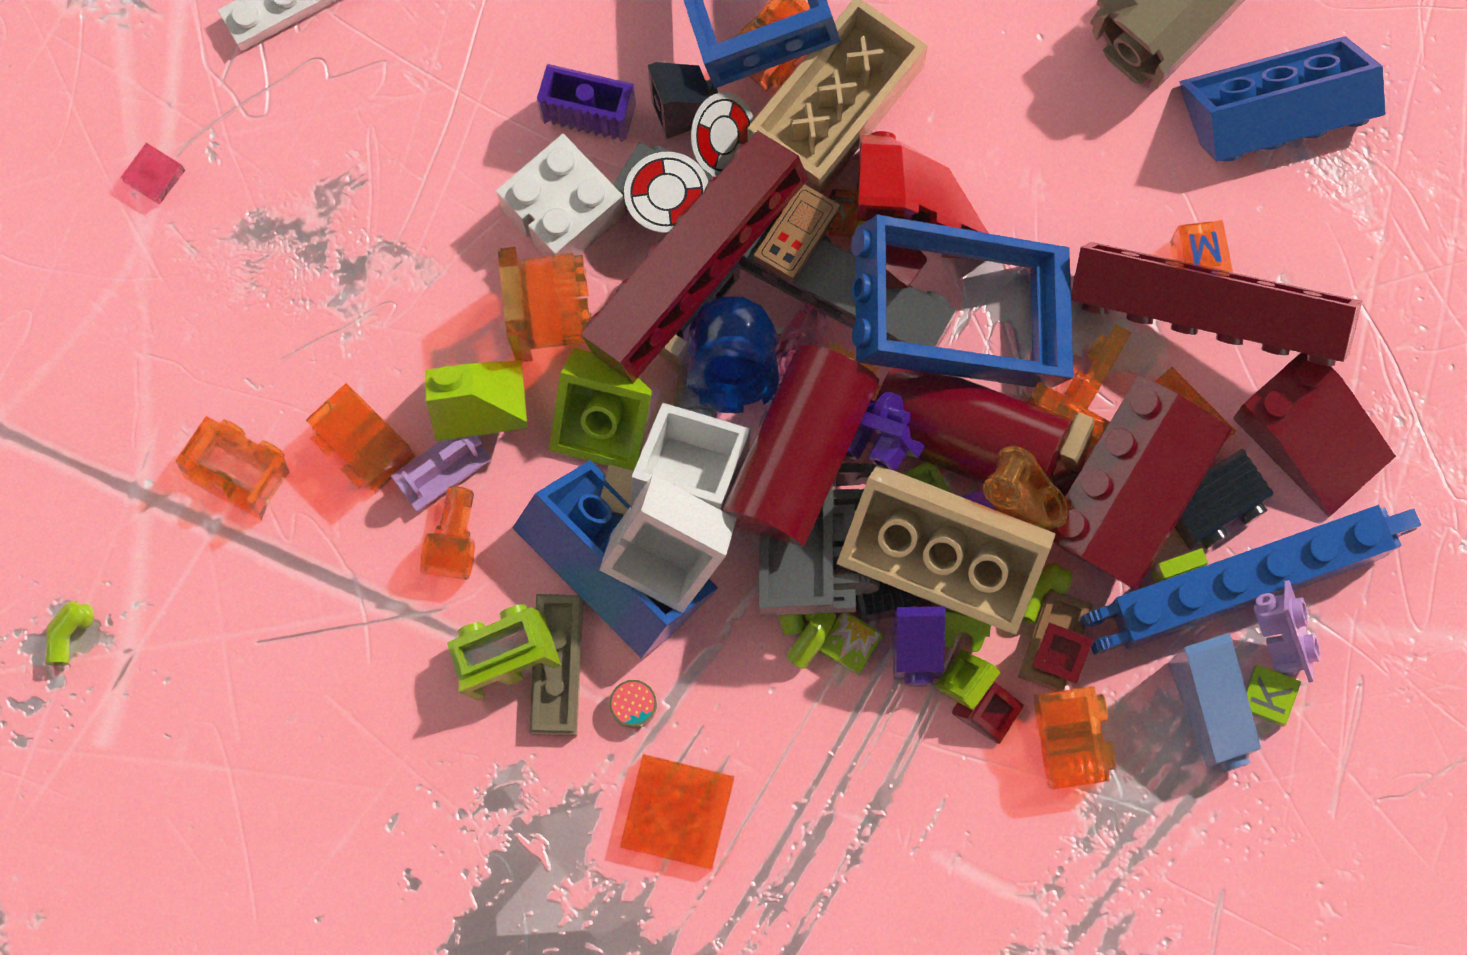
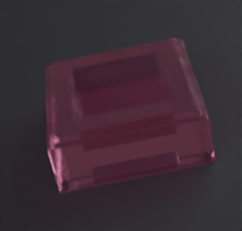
(152, 173)

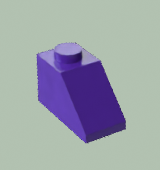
(918, 644)

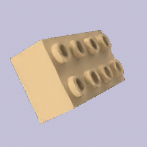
(842, 92)

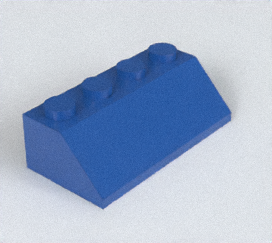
(1284, 98)
(571, 531)

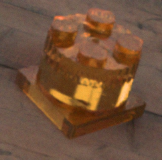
(543, 301)

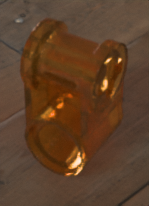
(1025, 494)

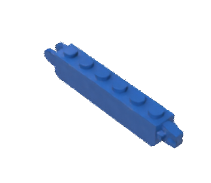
(1242, 578)

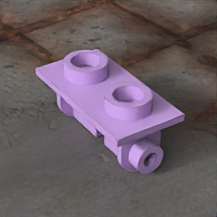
(439, 468)
(1287, 616)

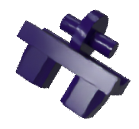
(887, 429)

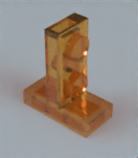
(1085, 387)

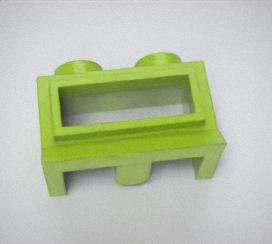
(501, 649)

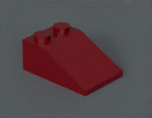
(1316, 432)

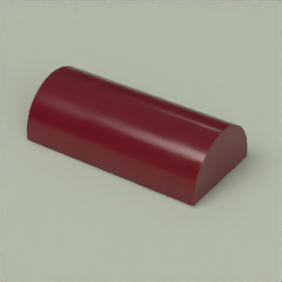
(970, 423)
(800, 444)

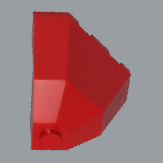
(910, 186)

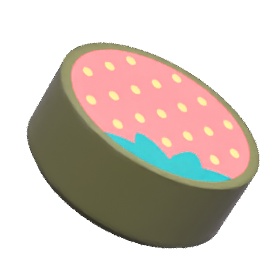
(633, 704)

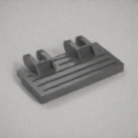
(805, 577)

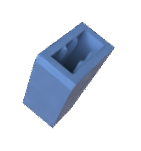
(1216, 702)

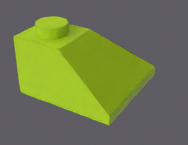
(476, 399)
(599, 413)

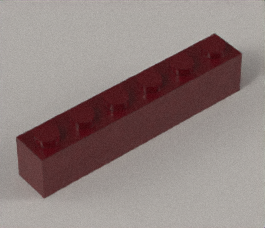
(694, 256)
(1216, 302)

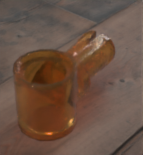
(450, 549)

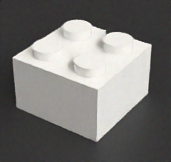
(564, 198)
(692, 454)
(668, 544)

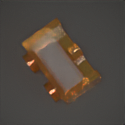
(233, 466)

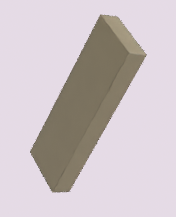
(557, 690)

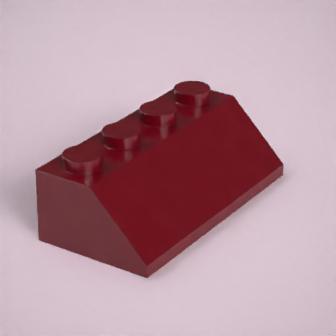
(1139, 481)

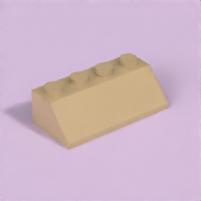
(946, 549)

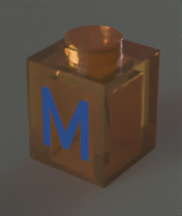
(1202, 245)

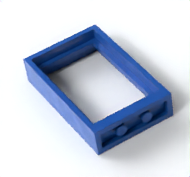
(763, 46)
(1049, 303)

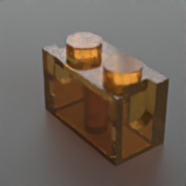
(359, 439)

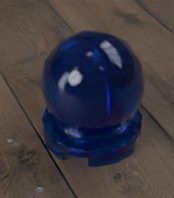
(732, 355)

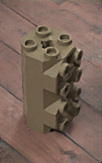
(1156, 35)

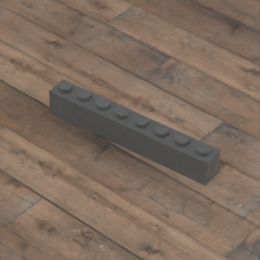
(828, 283)

